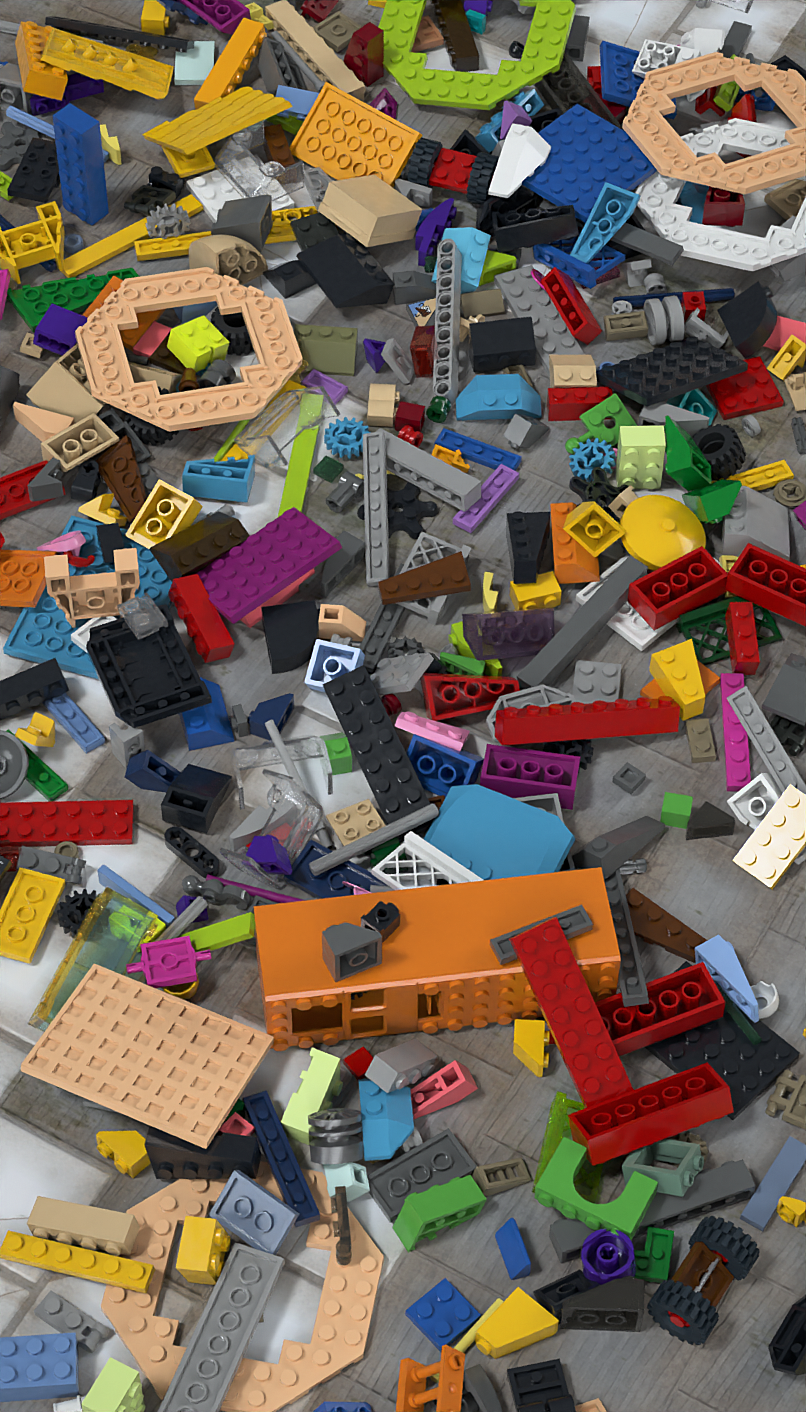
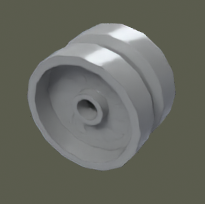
(664, 320)

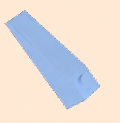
(727, 972)

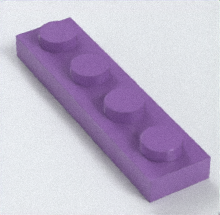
(491, 493)

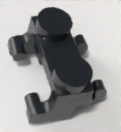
(172, 181)

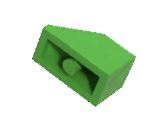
(338, 752)

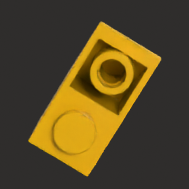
(529, 1044)
(125, 1149)

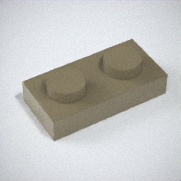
(700, 740)

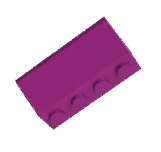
(221, 14)
(530, 773)

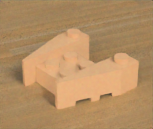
(94, 593)

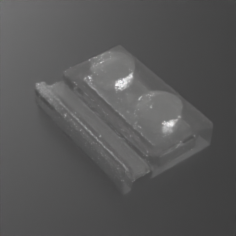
(142, 615)

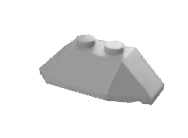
(538, 695)

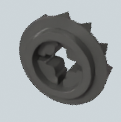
(396, 648)

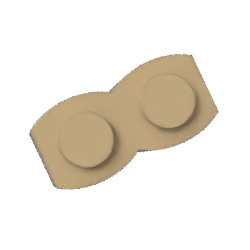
(382, 405)

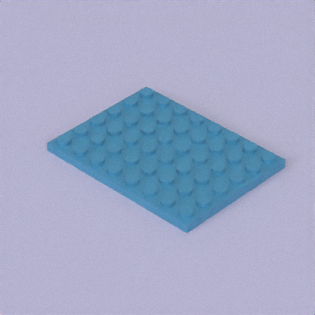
(44, 630)

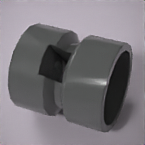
(217, 374)

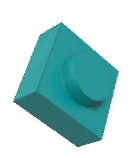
(476, 21)

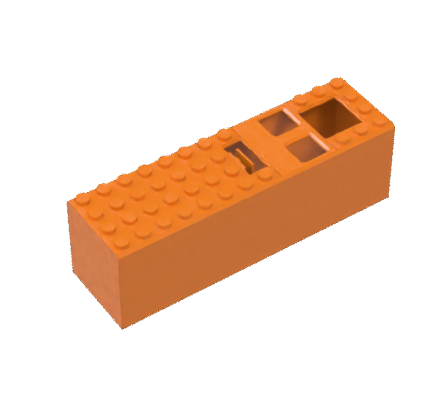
(433, 966)

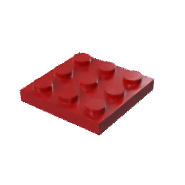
(746, 392)

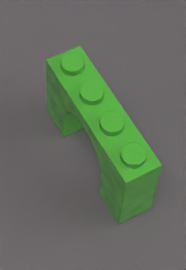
(558, 1191)

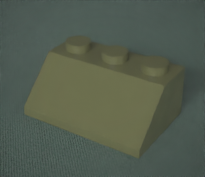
(328, 348)

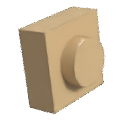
(29, 348)

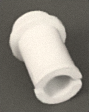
(69, 1406)

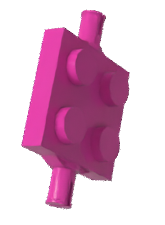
(169, 962)

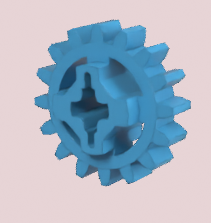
(345, 437)
(590, 456)

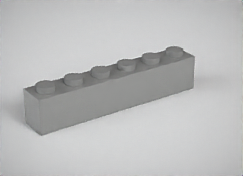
(431, 473)

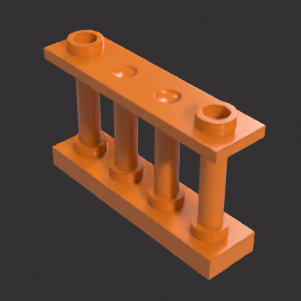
(412, 1383)

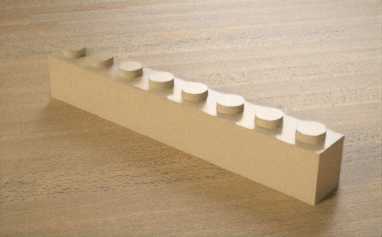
(313, 49)

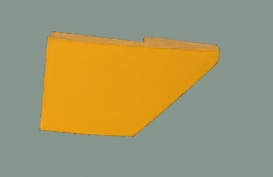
(450, 457)

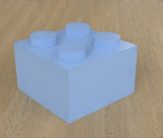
(331, 661)

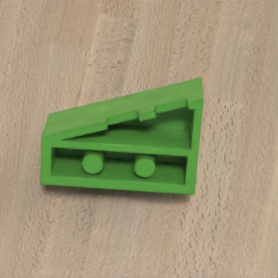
(437, 1208)

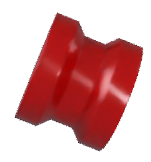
(409, 435)

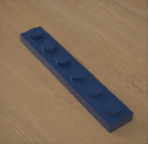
(281, 1158)

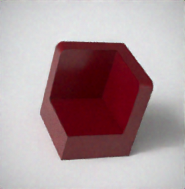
(411, 415)

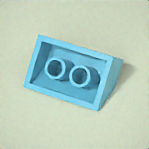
(473, 248)

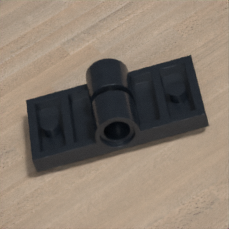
(36, 172)
(540, 1388)

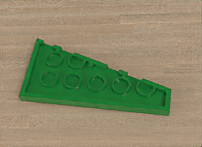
(67, 293)

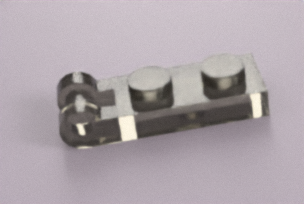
(341, 1226)

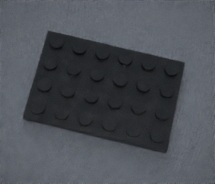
(670, 371)
(727, 1049)

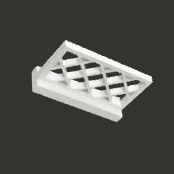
(423, 855)

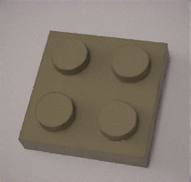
(337, 31)

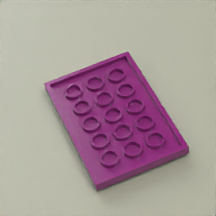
(266, 563)

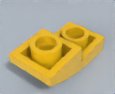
(791, 1210)

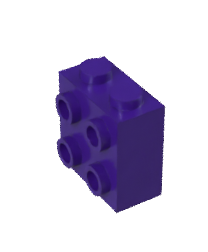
(58, 329)

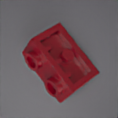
(318, 8)

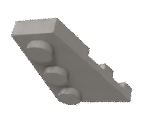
(316, 183)

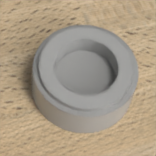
(750, 425)

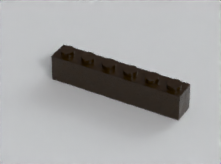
(457, 34)

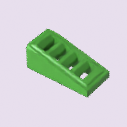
(462, 665)

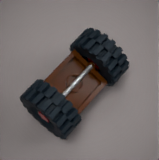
(689, 1299)

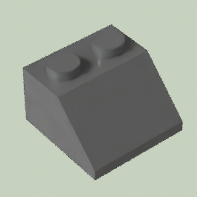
(350, 950)

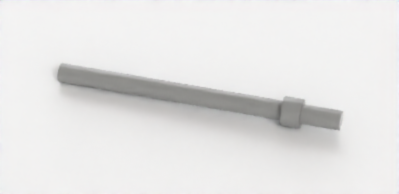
(300, 63)
(292, 772)

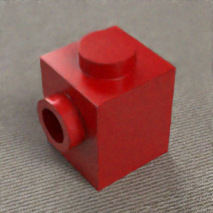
(691, 301)

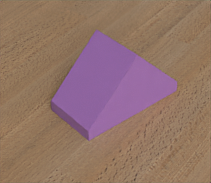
(513, 114)

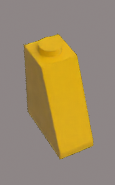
(515, 1325)

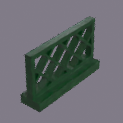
(716, 614)

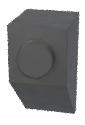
(524, 431)

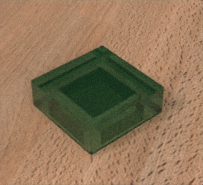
(328, 469)

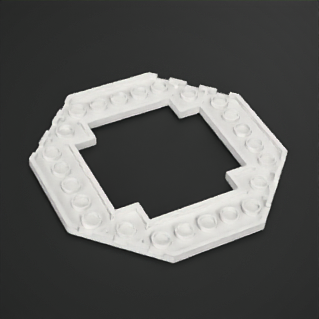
(715, 244)

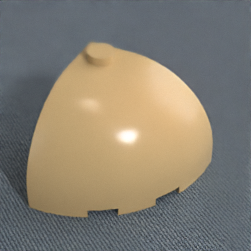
(228, 257)
(66, 388)

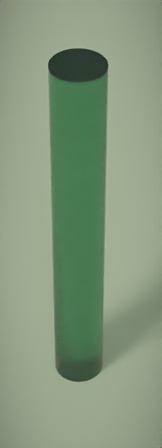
(739, 1018)

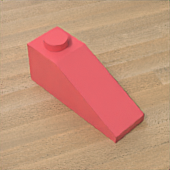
(442, 1089)

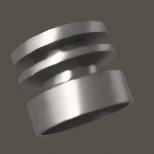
(335, 1130)

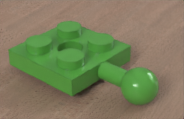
(593, 421)

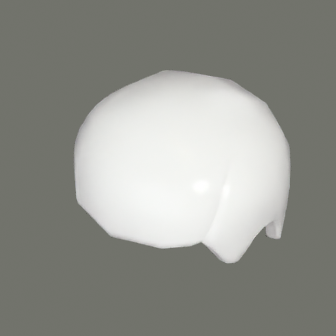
(766, 997)

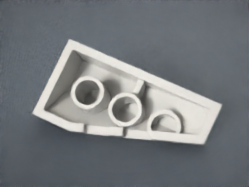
(707, 42)
(519, 158)
(756, 801)

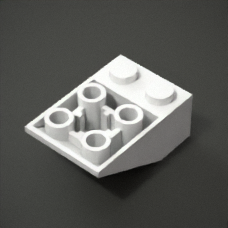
(659, 55)

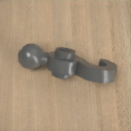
(214, 891)

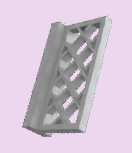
(437, 603)

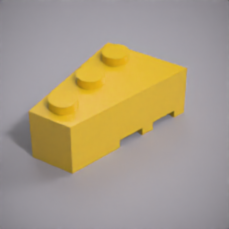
(680, 677)

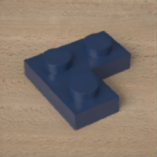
(173, 5)

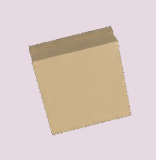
(370, 210)

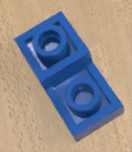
(762, 103)

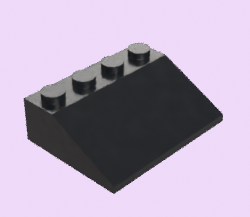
(347, 272)

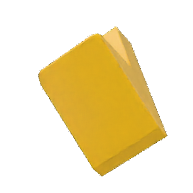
(789, 356)
(101, 510)
(39, 732)

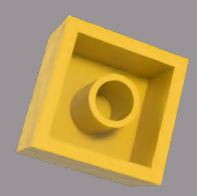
(202, 1250)

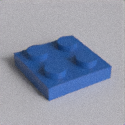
(443, 1314)

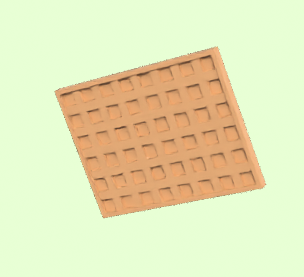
(148, 1055)

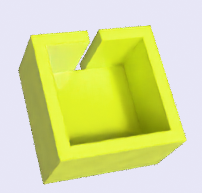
(197, 343)

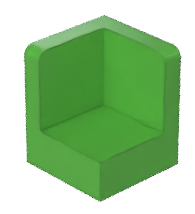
(676, 810)

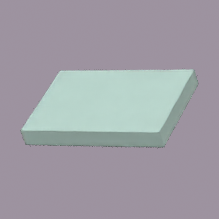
(195, 64)

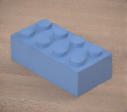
(39, 1367)

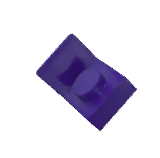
(373, 353)

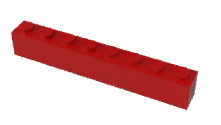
(586, 720)

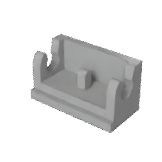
(696, 327)
(126, 742)

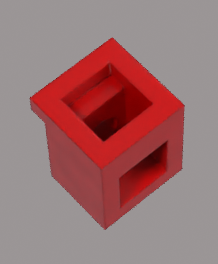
(594, 78)

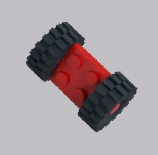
(452, 170)

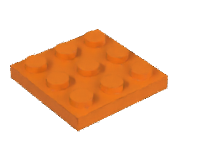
(145, 319)
(22, 577)

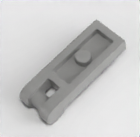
(69, 1319)

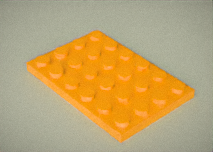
(353, 138)

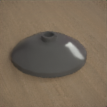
(15, 764)

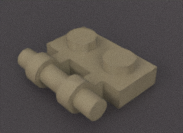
(794, 1108)

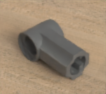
(348, 488)

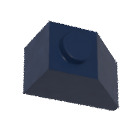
(275, 709)
(150, 772)

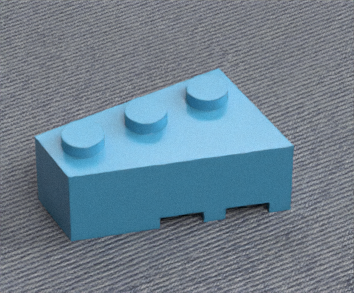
(219, 480)

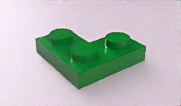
(655, 1260)

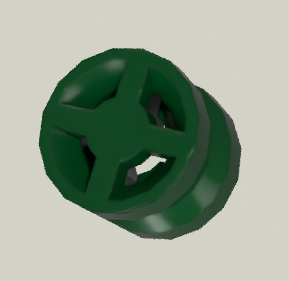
(438, 409)

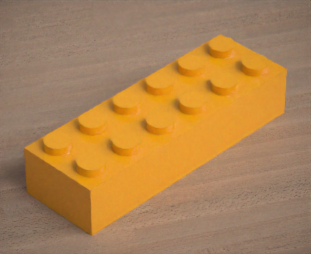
(37, 75)

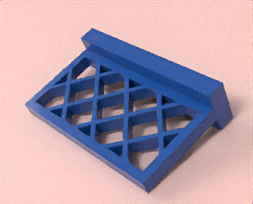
(576, 269)

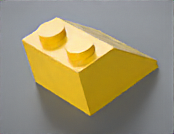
(593, 527)

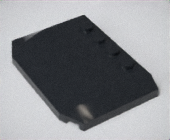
(147, 675)

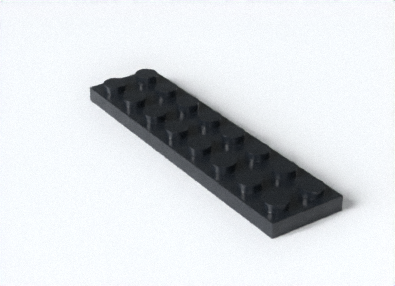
(377, 747)

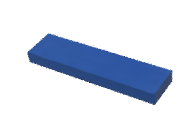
(477, 450)

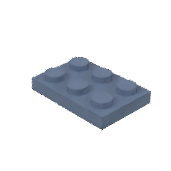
(253, 1213)

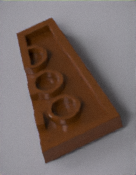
(122, 476)
(427, 581)
(661, 927)

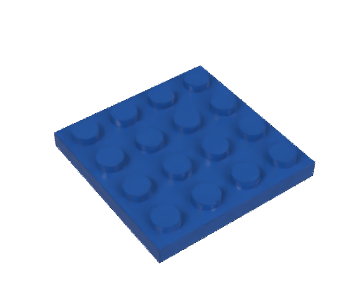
(617, 79)

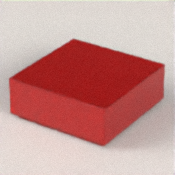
(358, 1063)

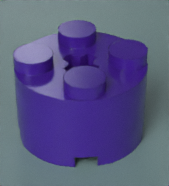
(607, 1256)

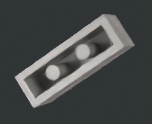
(401, 1065)

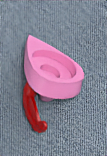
(69, 545)

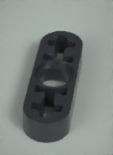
(189, 842)

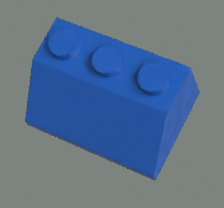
(208, 723)
(442, 766)

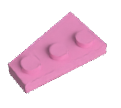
(435, 731)

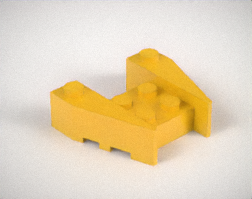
(33, 241)

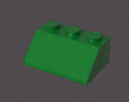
(713, 500)

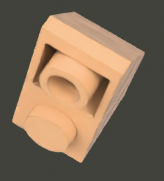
(340, 621)

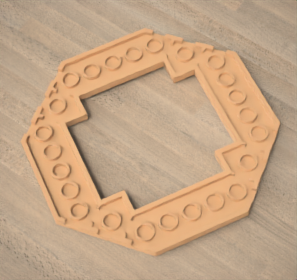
(676, 160)
(111, 375)
(258, 1386)

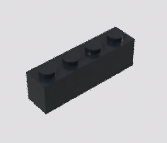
(31, 688)

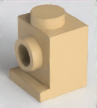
(622, 501)

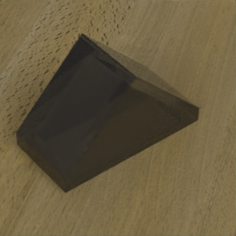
(709, 823)

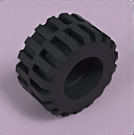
(234, 330)
(148, 432)
(721, 449)

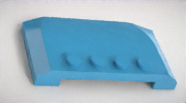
(498, 834)

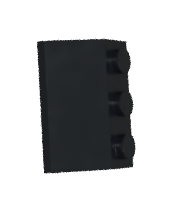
(501, 344)

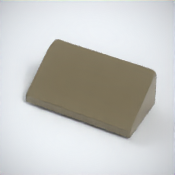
(482, 302)
(625, 326)

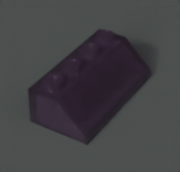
(508, 632)

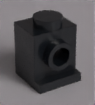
(382, 919)

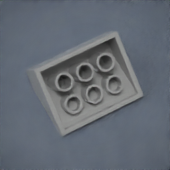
(758, 522)

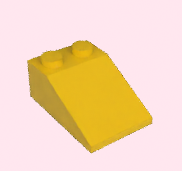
(163, 515)

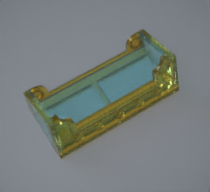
(105, 938)

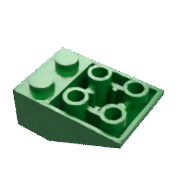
(684, 458)

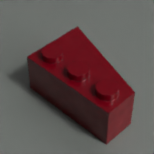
(366, 54)

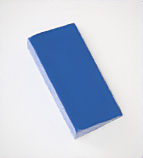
(513, 1250)

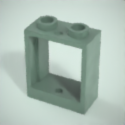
(666, 1150)

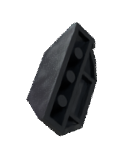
(520, 200)
(789, 1343)

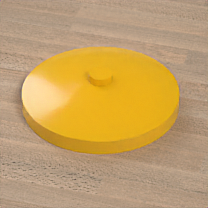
(660, 530)

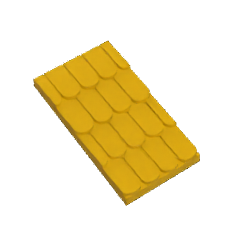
(107, 63)
(216, 120)

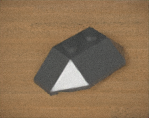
(278, 67)

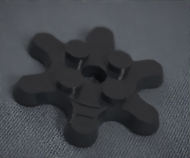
(597, 490)
(412, 511)

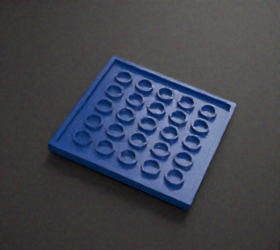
(584, 157)

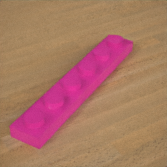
(734, 736)

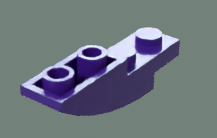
(76, 88)
(433, 228)

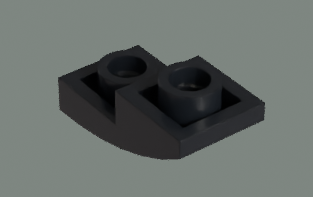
(109, 539)

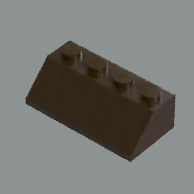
(199, 545)

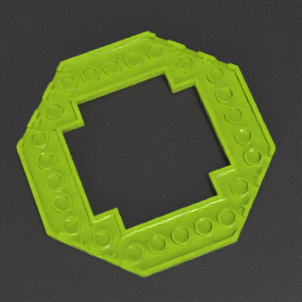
(466, 89)

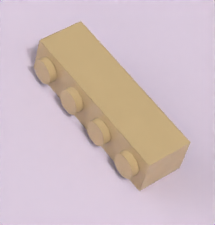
(83, 1225)

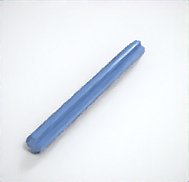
(37, 124)

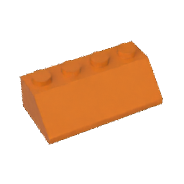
(571, 559)

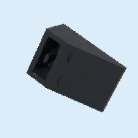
(194, 798)

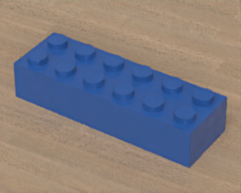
(80, 164)

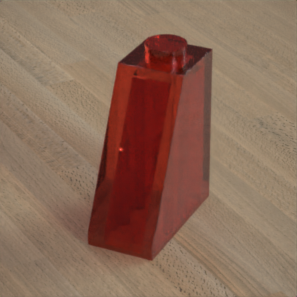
(423, 350)

